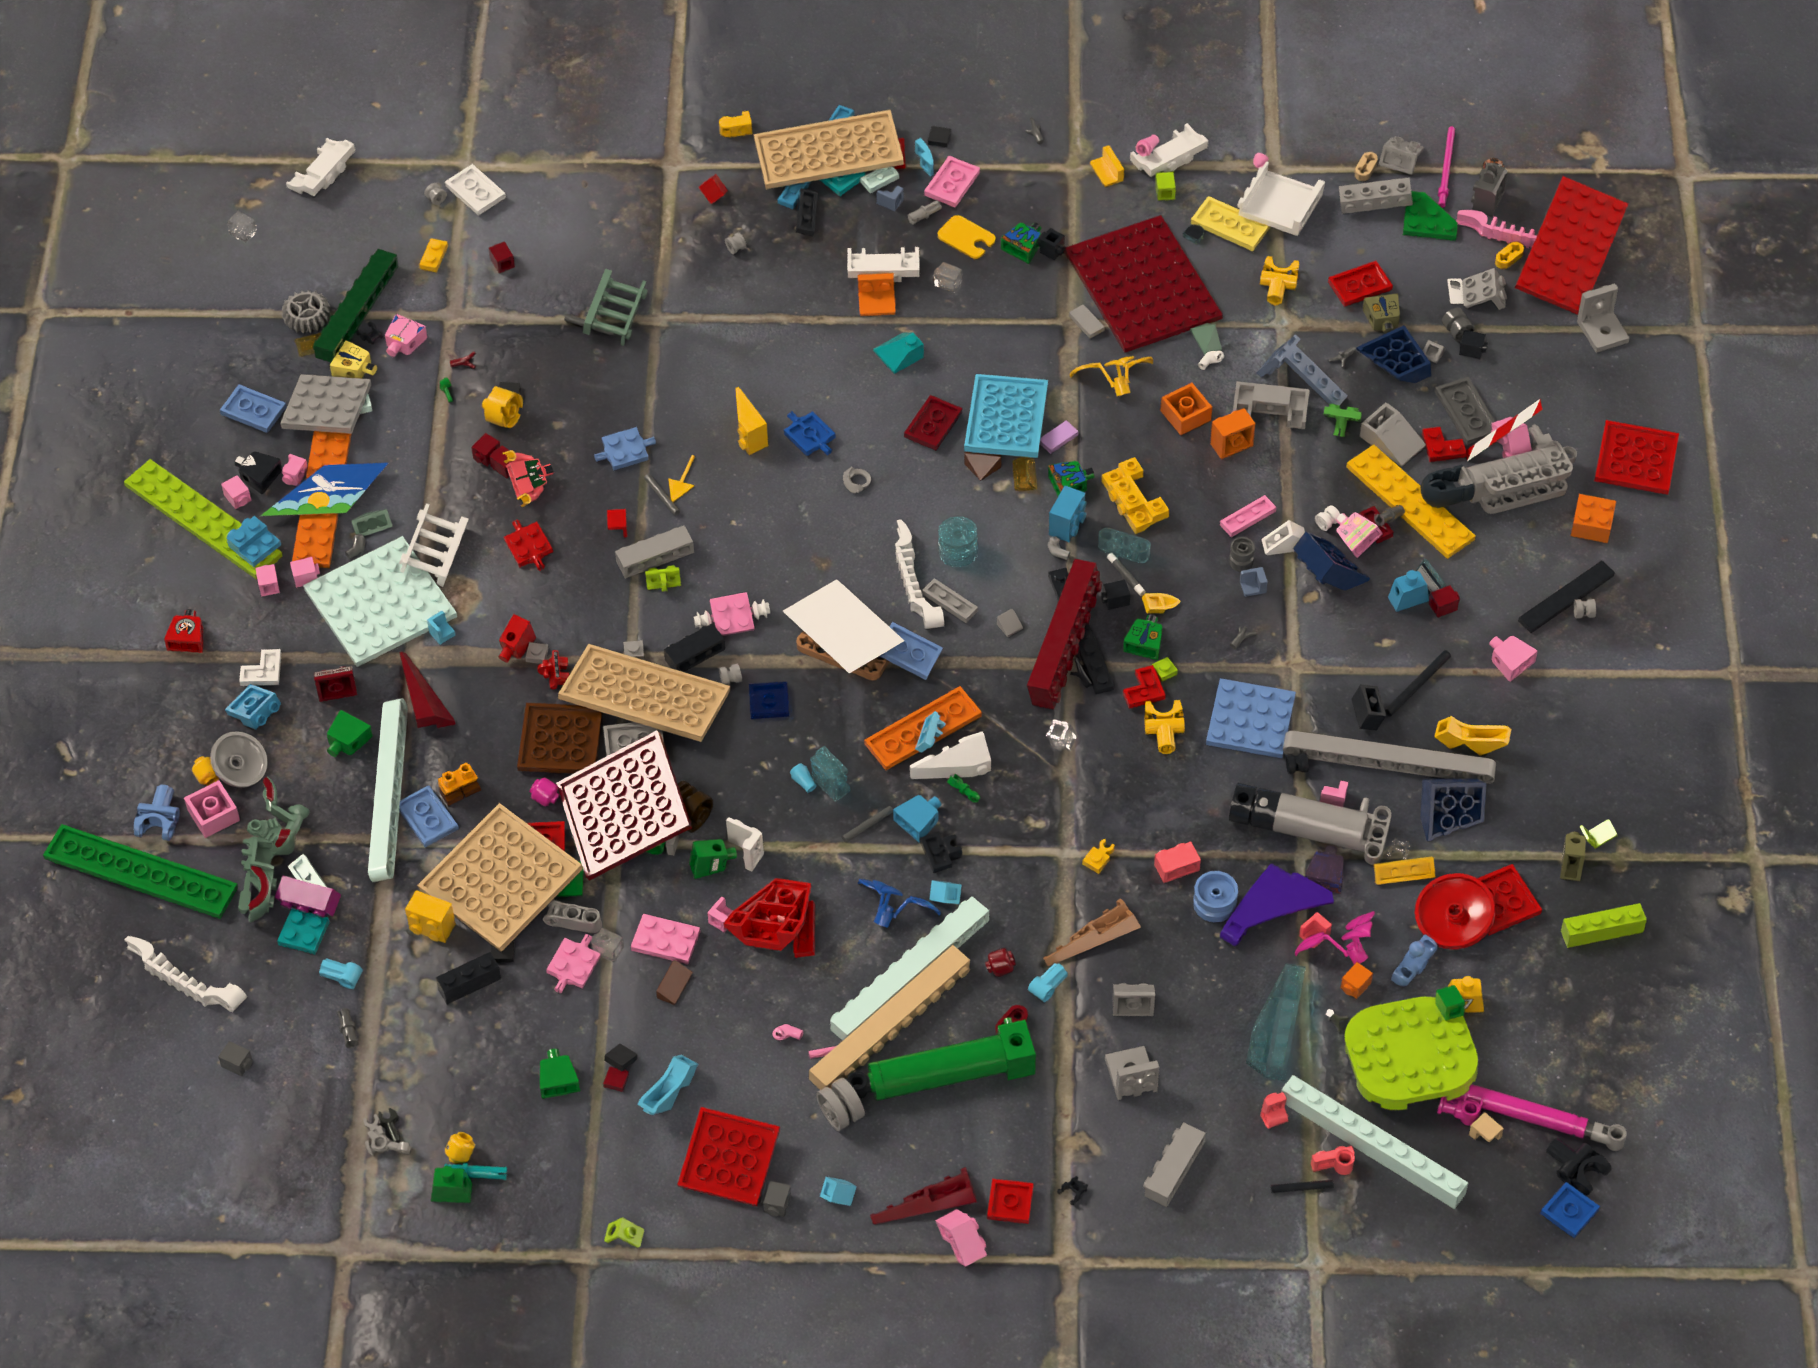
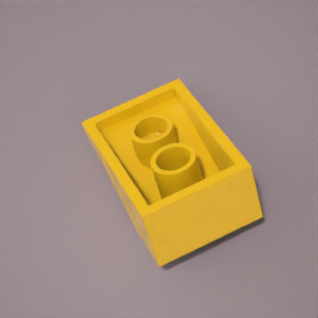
(751, 425)

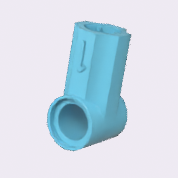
(345, 974)
(1044, 986)

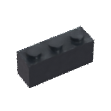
(694, 648)
(468, 978)

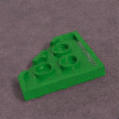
(1428, 219)

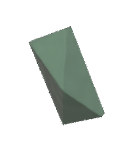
(1207, 337)
(371, 522)

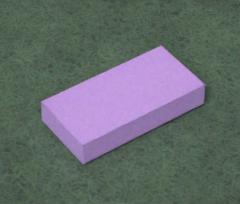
(1058, 437)

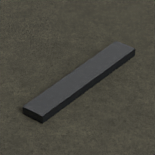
(1565, 596)

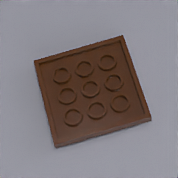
(559, 738)

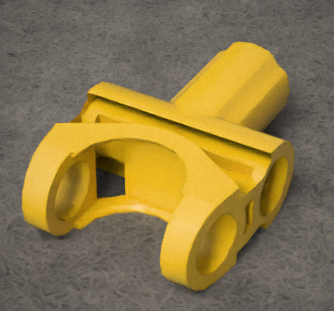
(1278, 280)
(1164, 725)

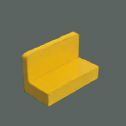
(1108, 167)

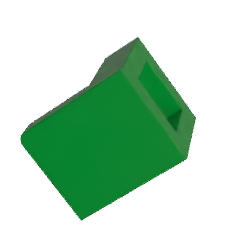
(1450, 1002)

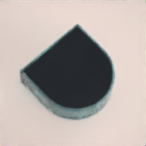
(1194, 233)

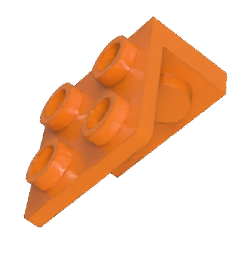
(876, 294)

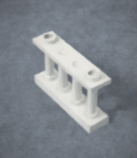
(446, 557)

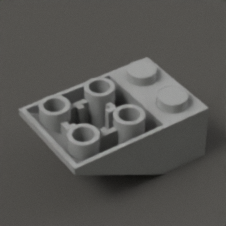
(1391, 434)

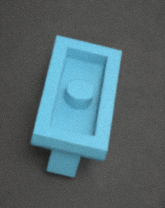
(929, 730)

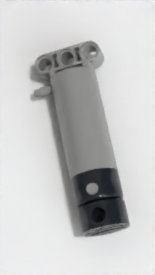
(1312, 819)

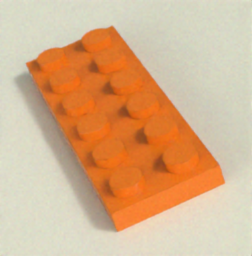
(900, 739)

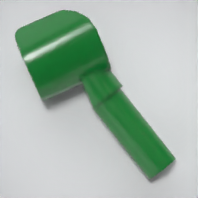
(444, 385)

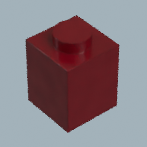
(501, 257)
(483, 448)
(497, 461)
(1444, 601)

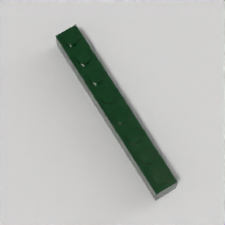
(356, 304)

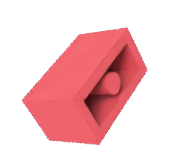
(1177, 862)

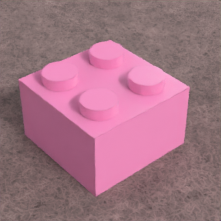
(212, 809)

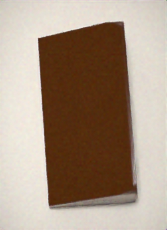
(673, 983)

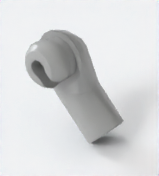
(1056, 550)

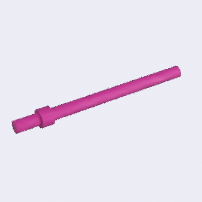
(1443, 191)

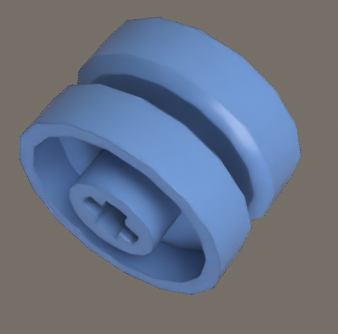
(1215, 896)

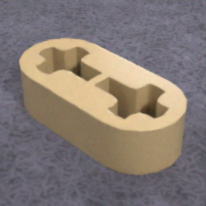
(1363, 165)

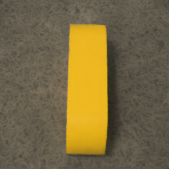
(1507, 253)

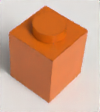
(1356, 980)

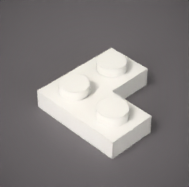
(264, 674)

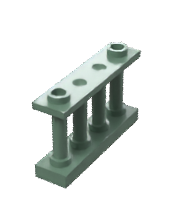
(602, 295)

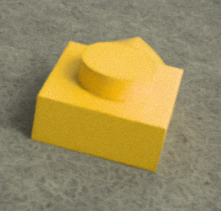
(1159, 602)

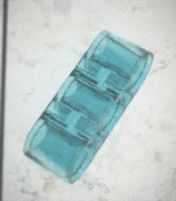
(1124, 545)

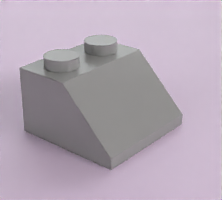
(1133, 1000)

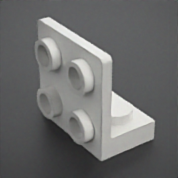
(749, 839)

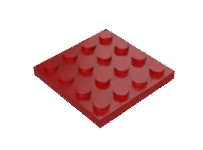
(1636, 457)
(729, 1156)

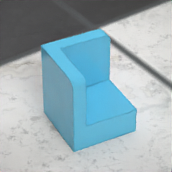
(440, 628)
(945, 892)
(838, 1191)

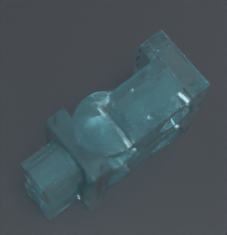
(831, 773)

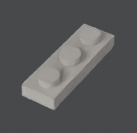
(950, 600)

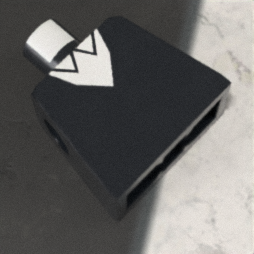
(259, 470)

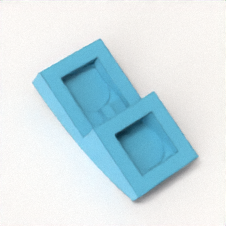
(925, 155)

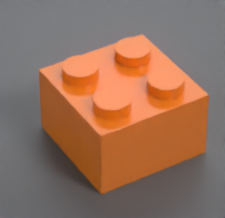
(1186, 408)
(1232, 433)
(1593, 518)

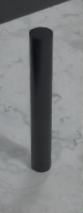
(1301, 1186)

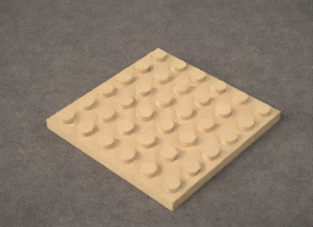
(501, 876)

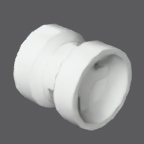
(1327, 518)

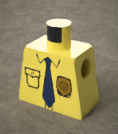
(352, 362)

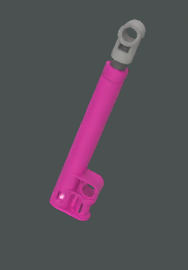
(1483, 1098)

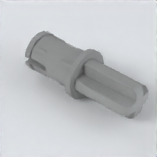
(924, 212)

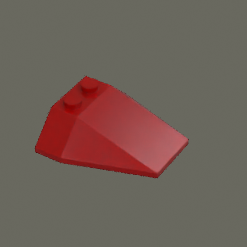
(771, 915)

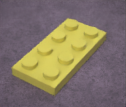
(1226, 223)

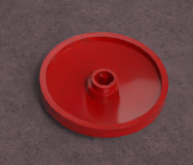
(1455, 911)

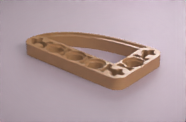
(879, 665)

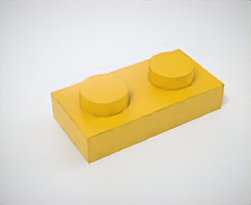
(433, 255)

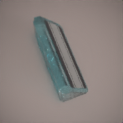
(1430, 576)

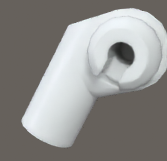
(1210, 357)

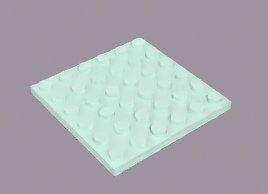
(375, 604)

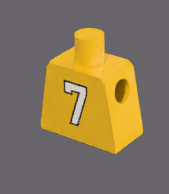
(1471, 992)

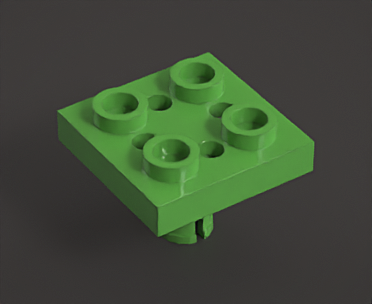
(1342, 417)

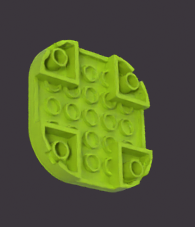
(1410, 1053)

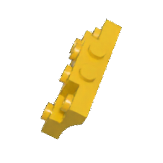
(1129, 498)

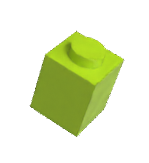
(1165, 186)

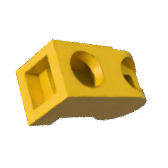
(735, 125)

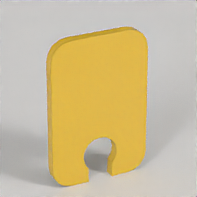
(964, 234)

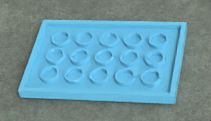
(1006, 416)

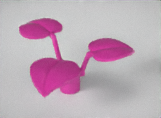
(1361, 928)

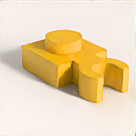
(1098, 858)

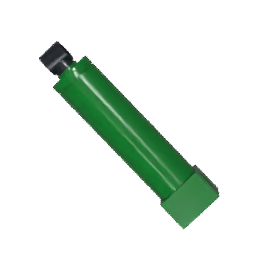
(1006, 1052)

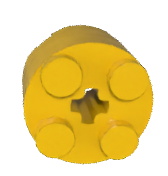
(502, 407)

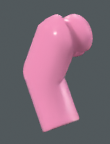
(787, 1031)

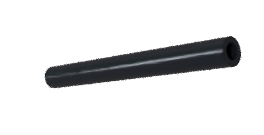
(1418, 682)

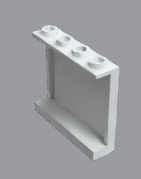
(1279, 201)

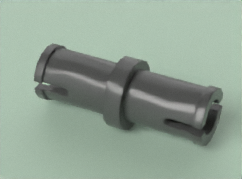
(1389, 515)
(347, 1028)

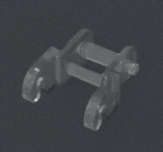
(1392, 848)

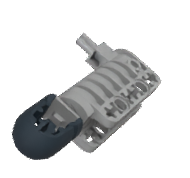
(1505, 478)

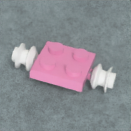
(732, 614)

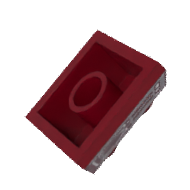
(335, 683)

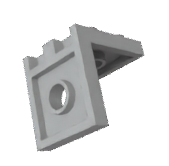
(1597, 314)
(1136, 1078)

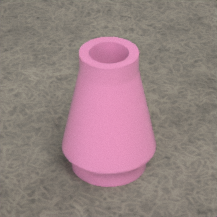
(1145, 146)

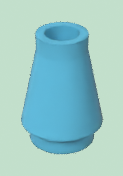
(802, 776)

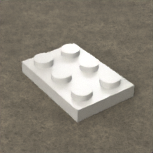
(475, 189)

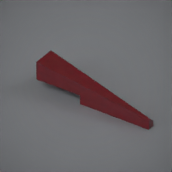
(940, 1196)

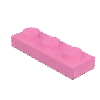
(1248, 516)

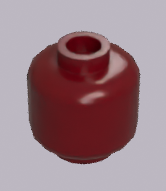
(1000, 962)

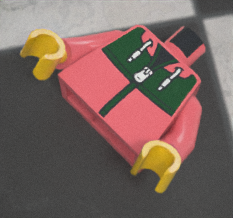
(527, 476)

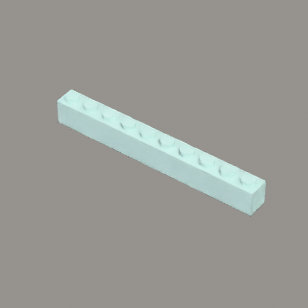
(952, 931)
(1374, 1142)

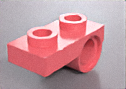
(1273, 1110)
(1330, 1159)

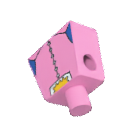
(404, 336)

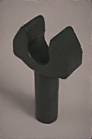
(389, 1123)

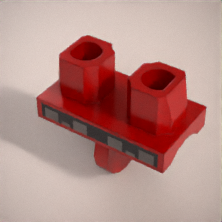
(551, 669)

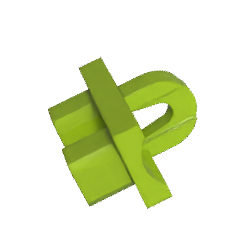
(654, 575)

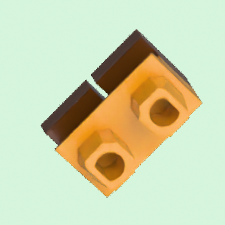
(460, 780)

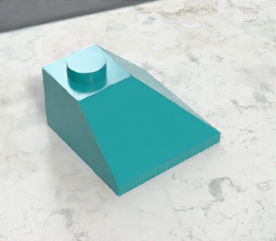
(900, 351)

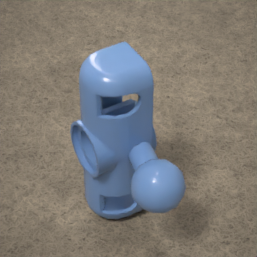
(1414, 961)

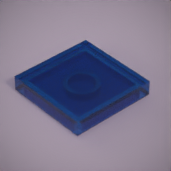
(768, 700)

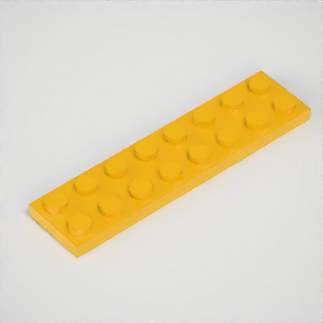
(1398, 488)

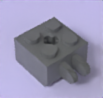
(1489, 189)

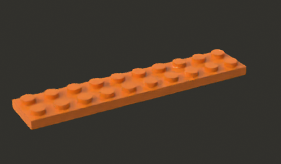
(317, 531)

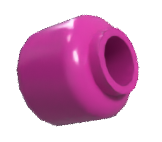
(544, 792)

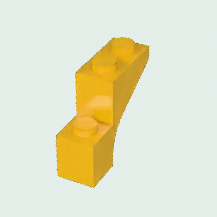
(1479, 738)

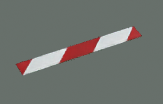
(1504, 430)

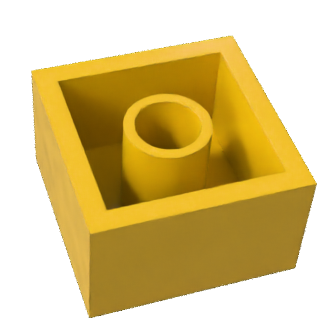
(430, 916)

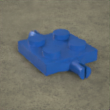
(809, 433)

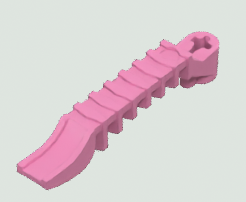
(1478, 221)

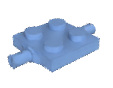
(624, 448)

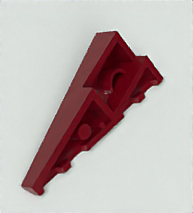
(425, 703)

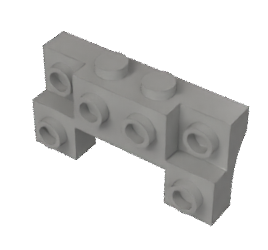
(1273, 400)

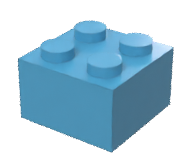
(1067, 514)

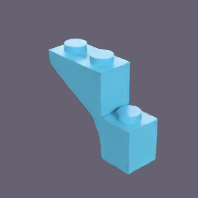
(665, 1091)

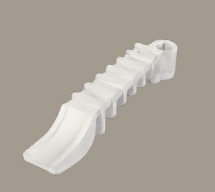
(905, 557)
(228, 997)

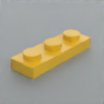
(1404, 870)

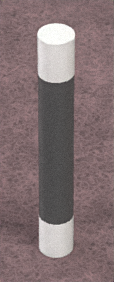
(1126, 574)

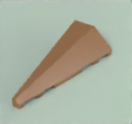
(1096, 932)

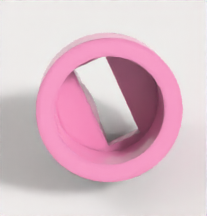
(1259, 160)

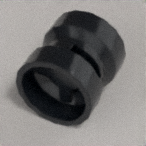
(1296, 763)

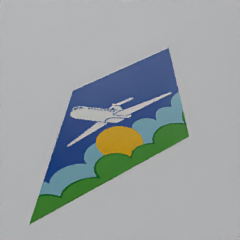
(328, 490)

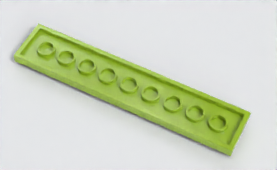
(191, 511)

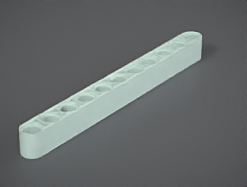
(388, 790)

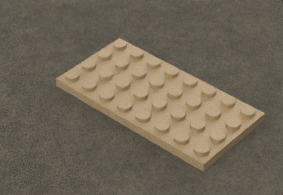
(828, 149)
(644, 692)

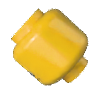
(203, 771)
(460, 1148)

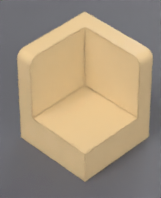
(1486, 1128)

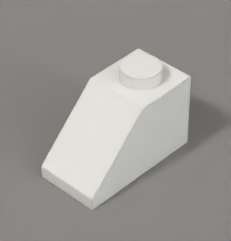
(1283, 538)

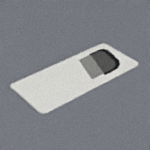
(1455, 291)

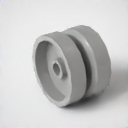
(840, 1104)

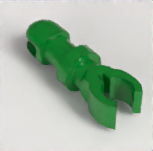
(958, 783)

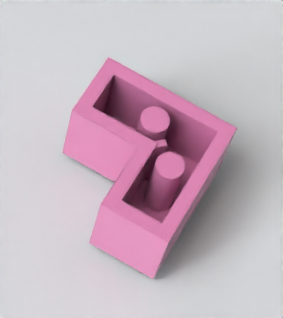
(1514, 442)
(963, 1236)

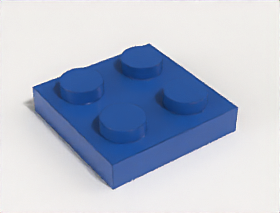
(1570, 1210)

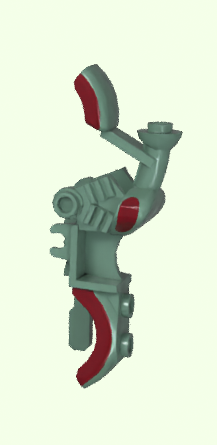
(271, 841)

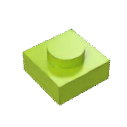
(1165, 669)

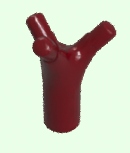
(463, 361)

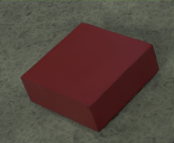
(616, 1079)

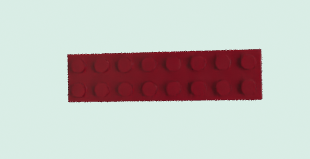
(1064, 634)

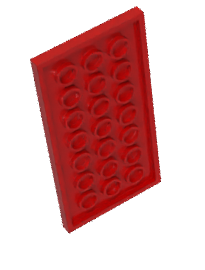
(1571, 245)

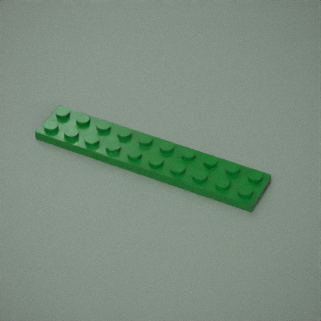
(140, 871)

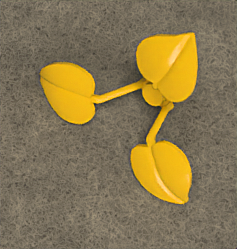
(1120, 383)

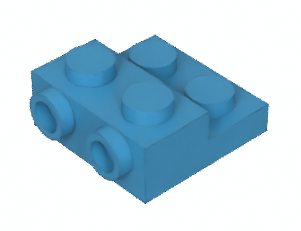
(252, 541)
(254, 706)

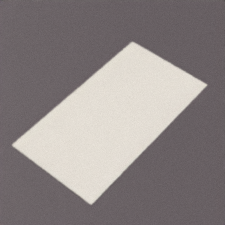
(843, 626)

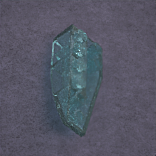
(1275, 1025)

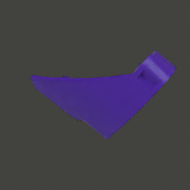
(1273, 896)

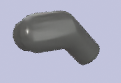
(358, 546)

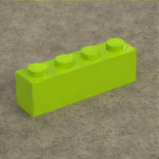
(1603, 925)

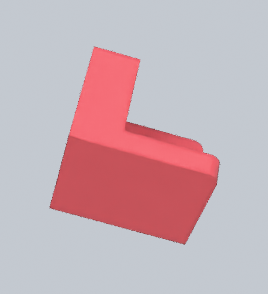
(1315, 925)

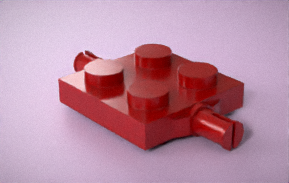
(528, 544)

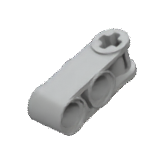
(560, 915)

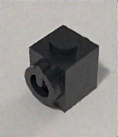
(1051, 243)

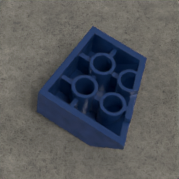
(1398, 355)
(1328, 562)
(1451, 805)

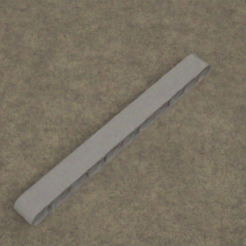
(1389, 757)

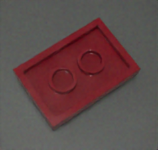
(933, 422)

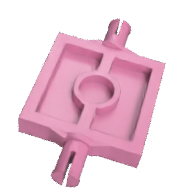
(573, 963)

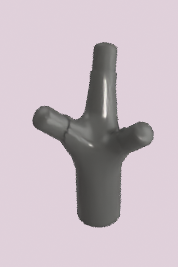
(1035, 131)
(1343, 356)
(1242, 635)
(1332, 1016)

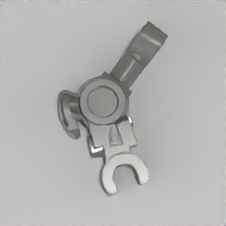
(380, 1142)

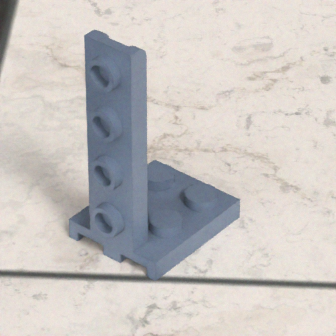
(1305, 369)

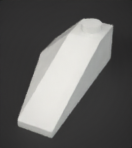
(964, 759)

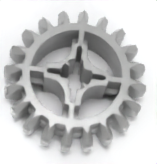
(304, 306)

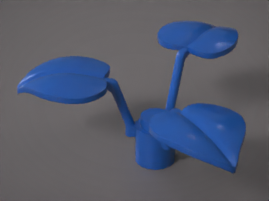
(885, 912)

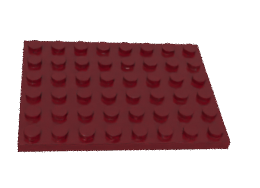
(1143, 283)

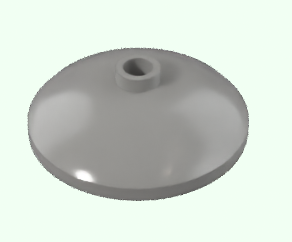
(245, 752)

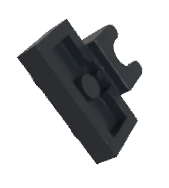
(940, 851)

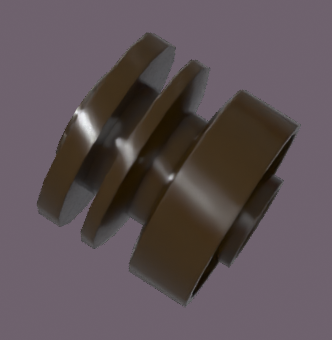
(697, 805)

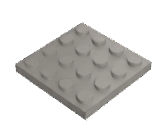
(326, 403)

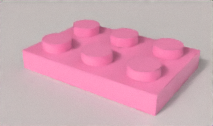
(952, 181)
(665, 939)

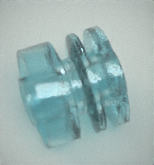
(958, 541)

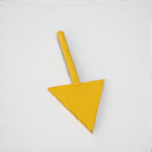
(679, 488)

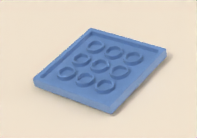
(1250, 718)

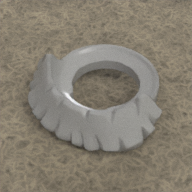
(855, 488)

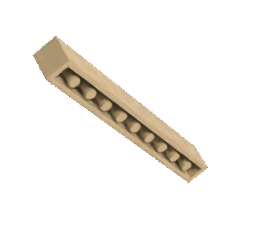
(890, 1018)

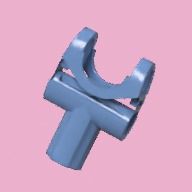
(158, 813)

